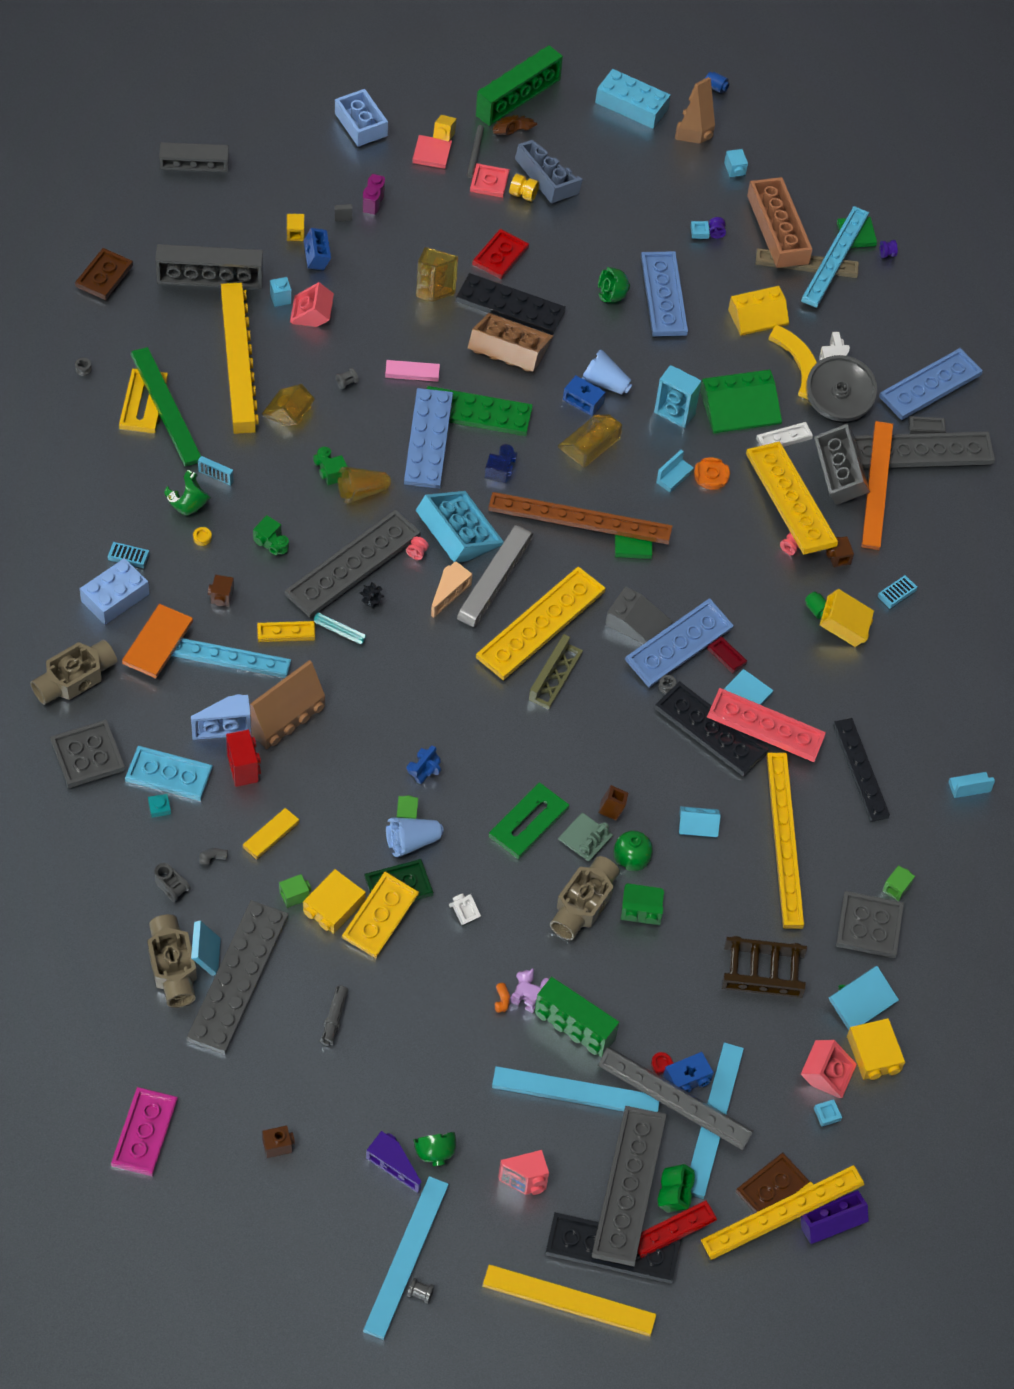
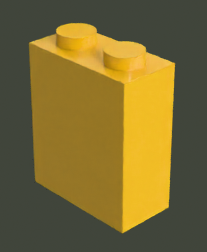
(847, 618)
(334, 901)
(876, 1049)

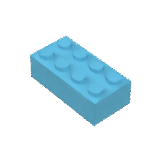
(632, 98)

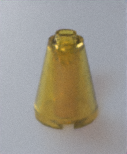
(361, 483)

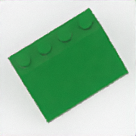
(741, 401)

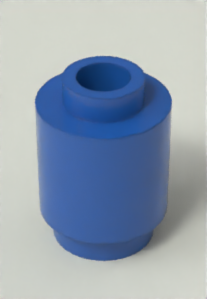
(718, 82)

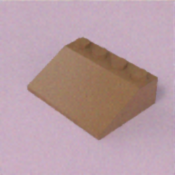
(509, 342)
(286, 706)

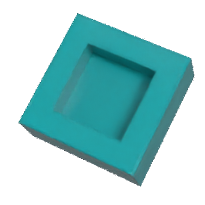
(159, 805)

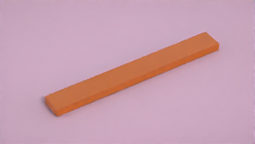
(877, 485)

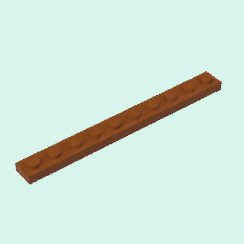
(580, 518)

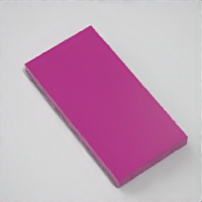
(144, 1131)

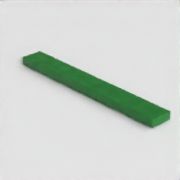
(166, 406)

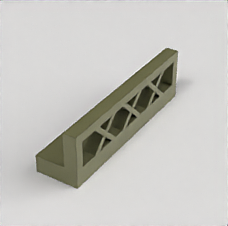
(550, 668)

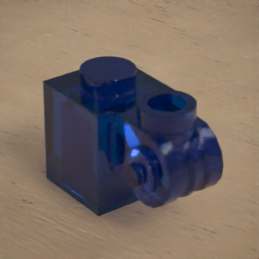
(499, 466)

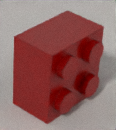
(243, 757)

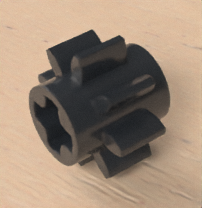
(376, 594)

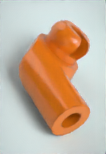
(503, 992)

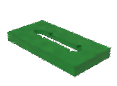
(528, 837)

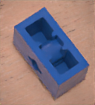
(317, 249)
(584, 395)
(681, 1072)

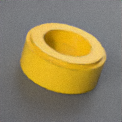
(202, 536)

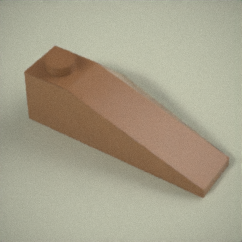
(699, 116)

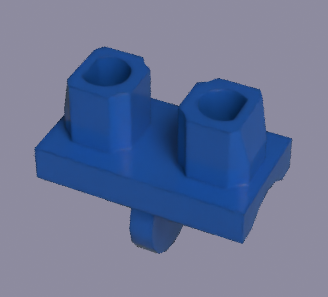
(427, 764)

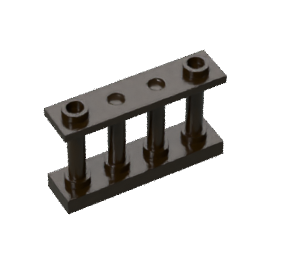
(764, 985)

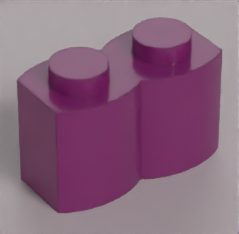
(373, 194)

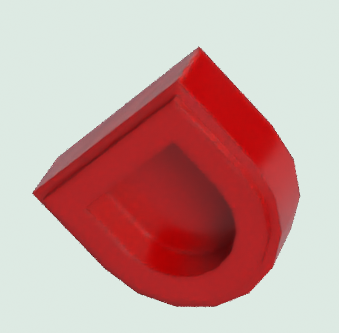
(659, 1062)

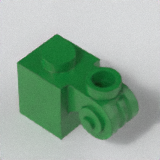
(329, 466)
(269, 535)

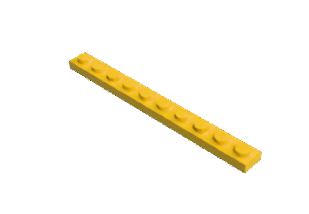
(785, 841)

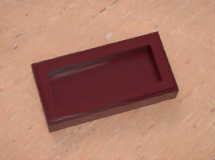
(727, 655)

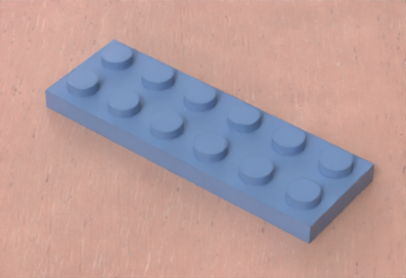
(664, 294)
(930, 383)
(428, 438)
(679, 642)

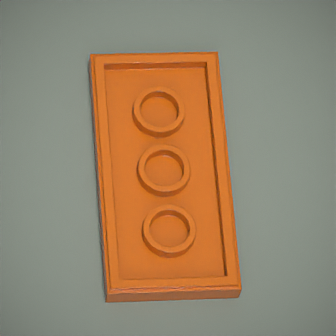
(157, 641)

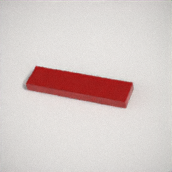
(675, 1228)

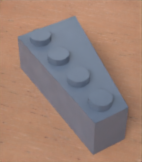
(554, 180)

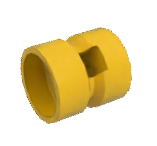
(524, 187)

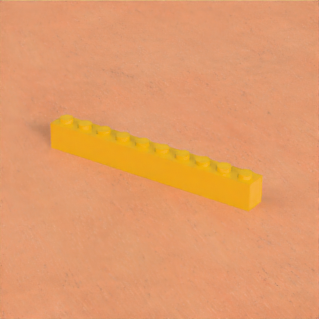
(238, 358)

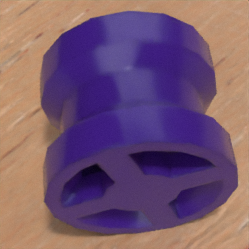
(717, 227)
(888, 248)

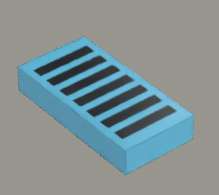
(215, 470)
(135, 556)
(897, 591)

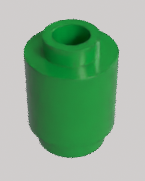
(816, 604)

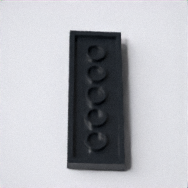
(510, 304)
(728, 744)
(574, 1241)

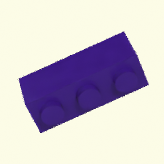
(835, 1217)

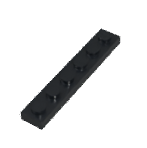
(861, 770)

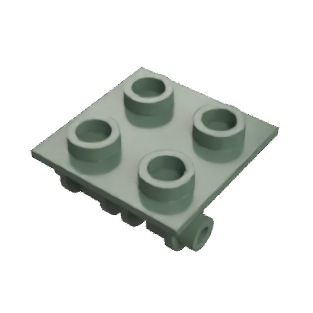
(586, 836)

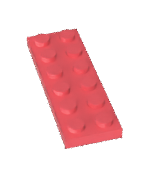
(766, 724)

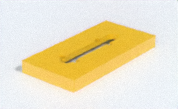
(131, 406)

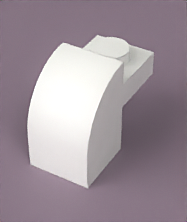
(836, 347)

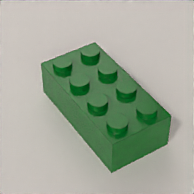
(576, 1017)

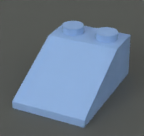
(221, 718)

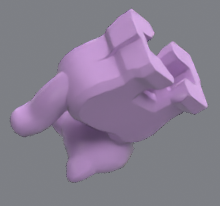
(526, 990)

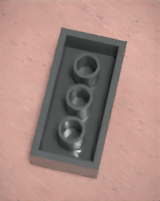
(841, 464)

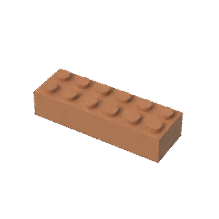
(779, 222)

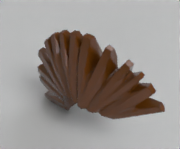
(512, 123)

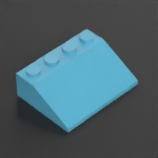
(458, 525)

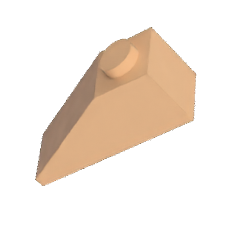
(452, 583)

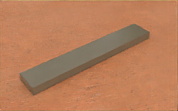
(847, 268)

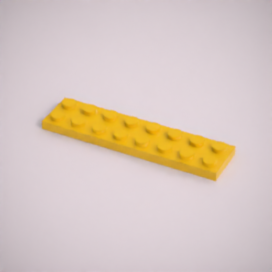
(791, 498)
(540, 623)

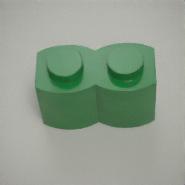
(676, 1188)

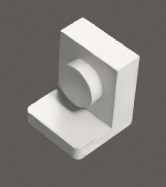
(465, 908)

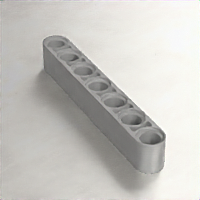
(495, 576)

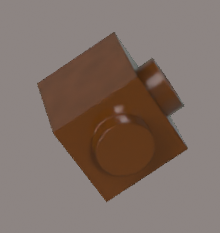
(842, 554)
(221, 590)
(611, 806)
(277, 1141)

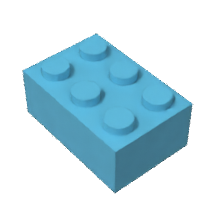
(677, 396)

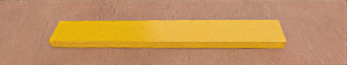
(782, 1212)
(569, 1300)

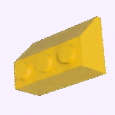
(759, 310)

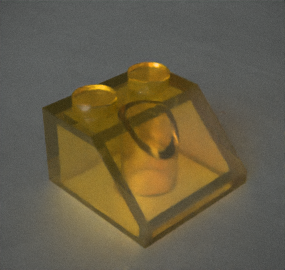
(289, 405)

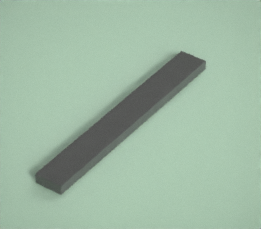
(675, 1098)

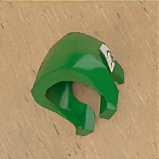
(192, 498)

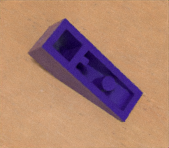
(390, 1157)

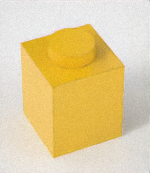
(444, 127)
(295, 227)

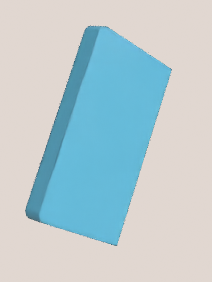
(674, 472)
(971, 784)
(699, 821)

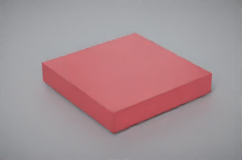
(432, 152)
(489, 180)

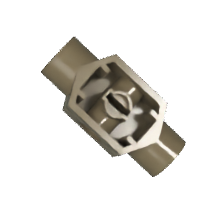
(73, 671)
(584, 897)
(172, 961)

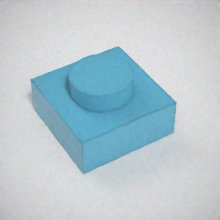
(699, 229)
(827, 1113)

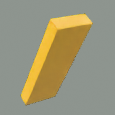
(286, 631)
(271, 833)

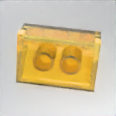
(436, 275)
(592, 439)

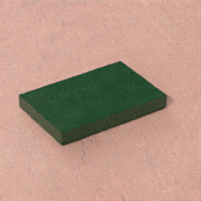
(410, 873)

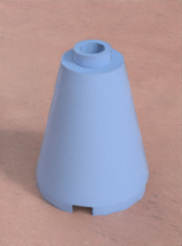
(607, 374)
(411, 834)

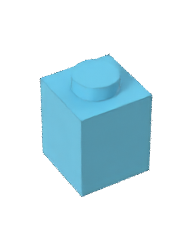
(736, 163)
(280, 291)

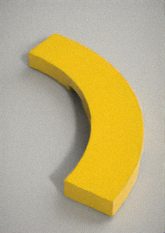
(799, 350)

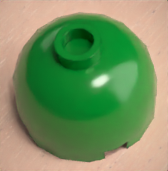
(613, 285)
(633, 850)
(436, 1148)

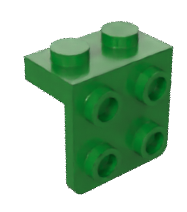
(642, 904)

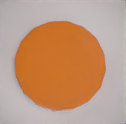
(711, 473)

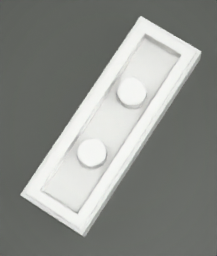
(787, 435)

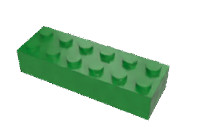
(519, 85)

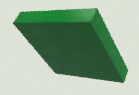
(866, 236)
(632, 548)

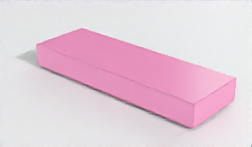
(412, 370)

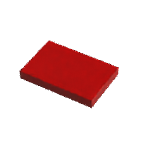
(500, 254)

